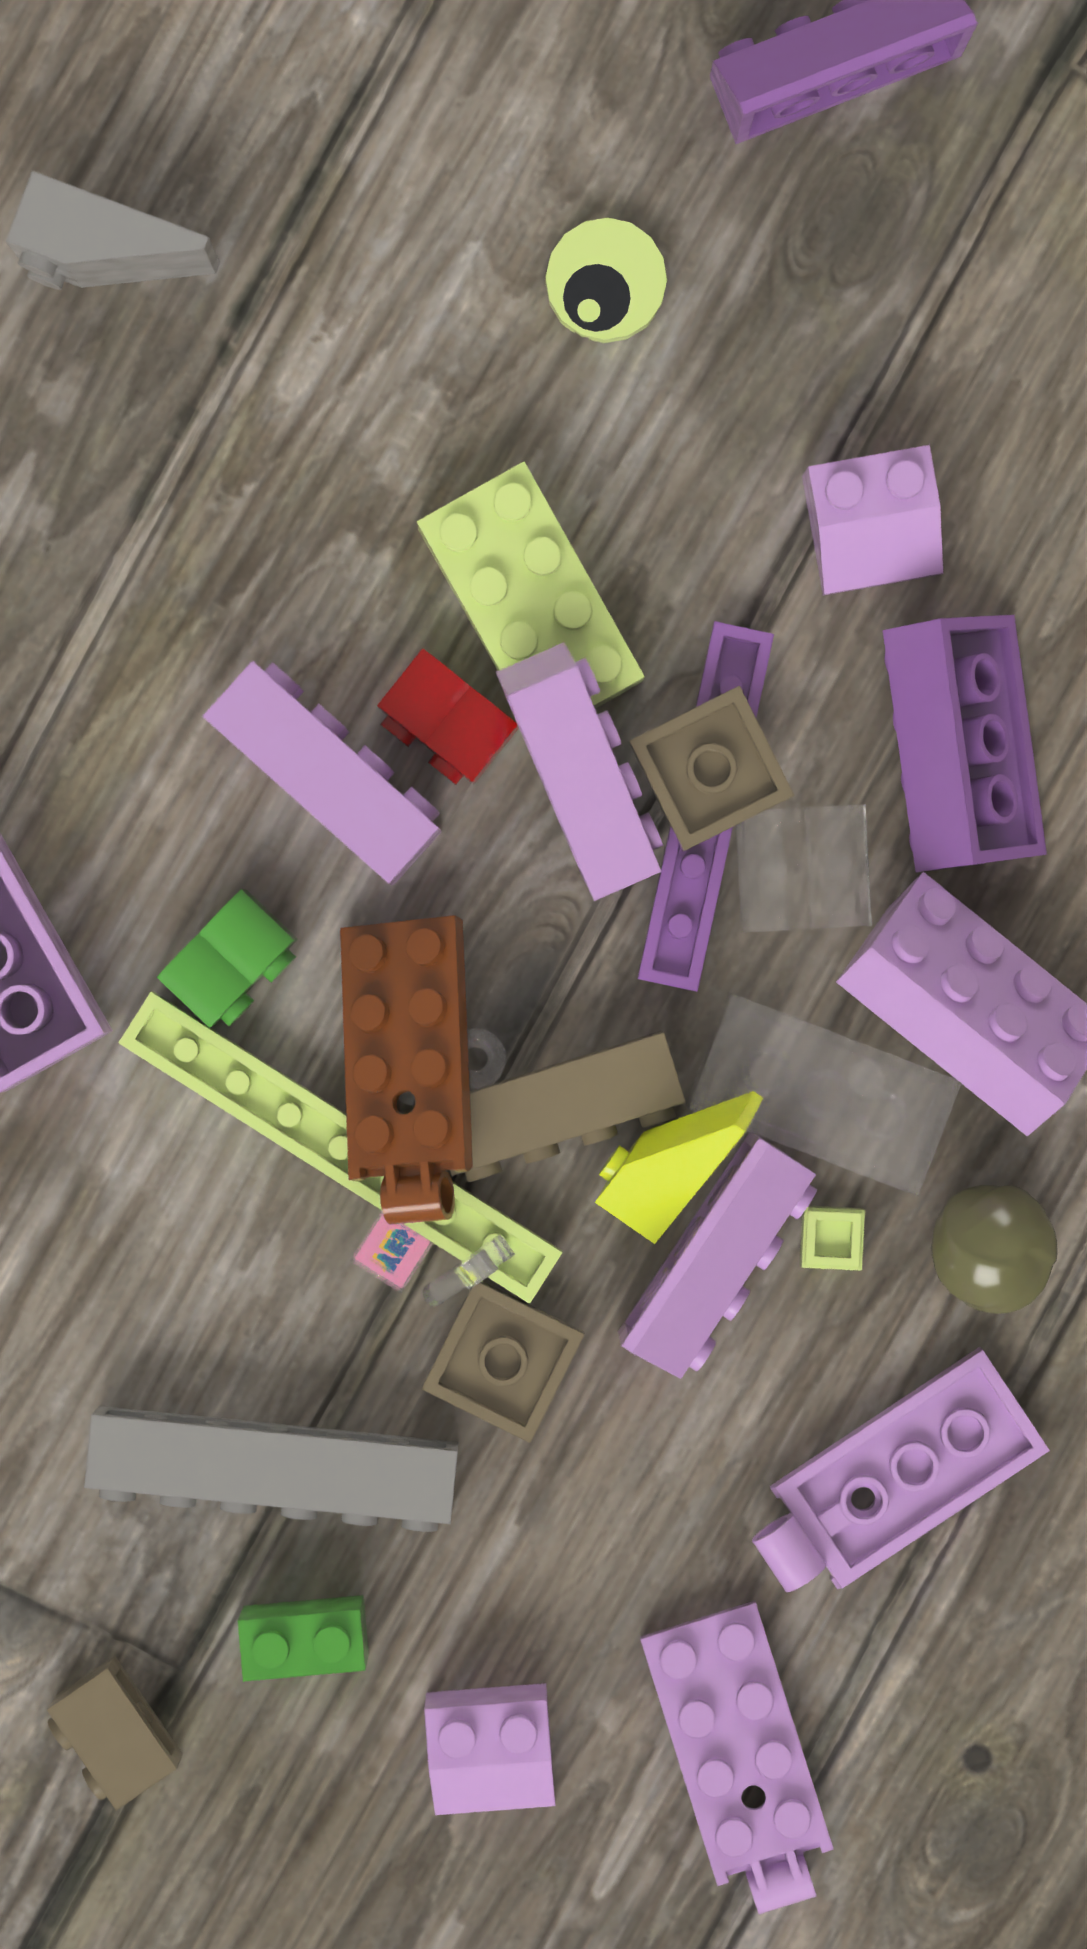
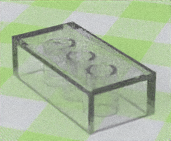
(827, 1093)

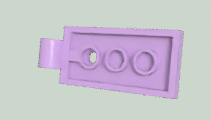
(920, 1461)
(735, 1734)

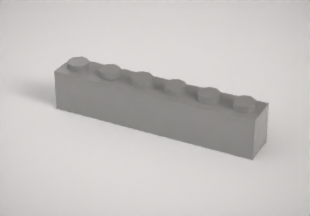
(272, 1467)

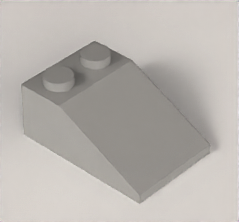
(98, 242)

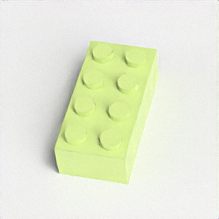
(525, 581)

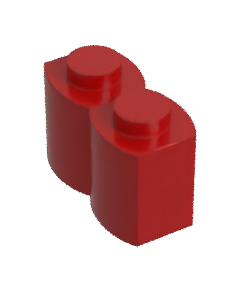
(447, 718)

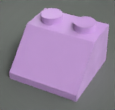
(875, 519)
(489, 1749)

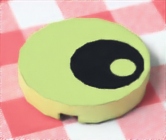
(606, 280)

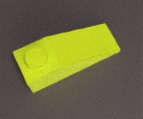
(671, 1164)

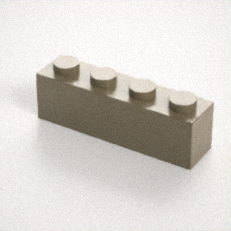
(572, 1100)

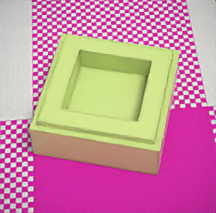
(832, 1238)

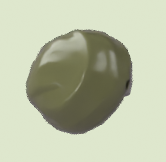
(994, 1247)

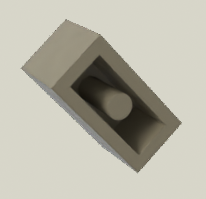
(113, 1734)

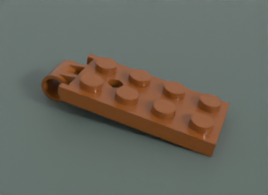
(400, 1037)

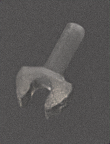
(468, 1272)

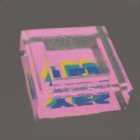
(391, 1252)

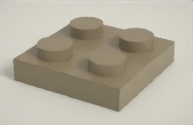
(711, 768)
(503, 1360)

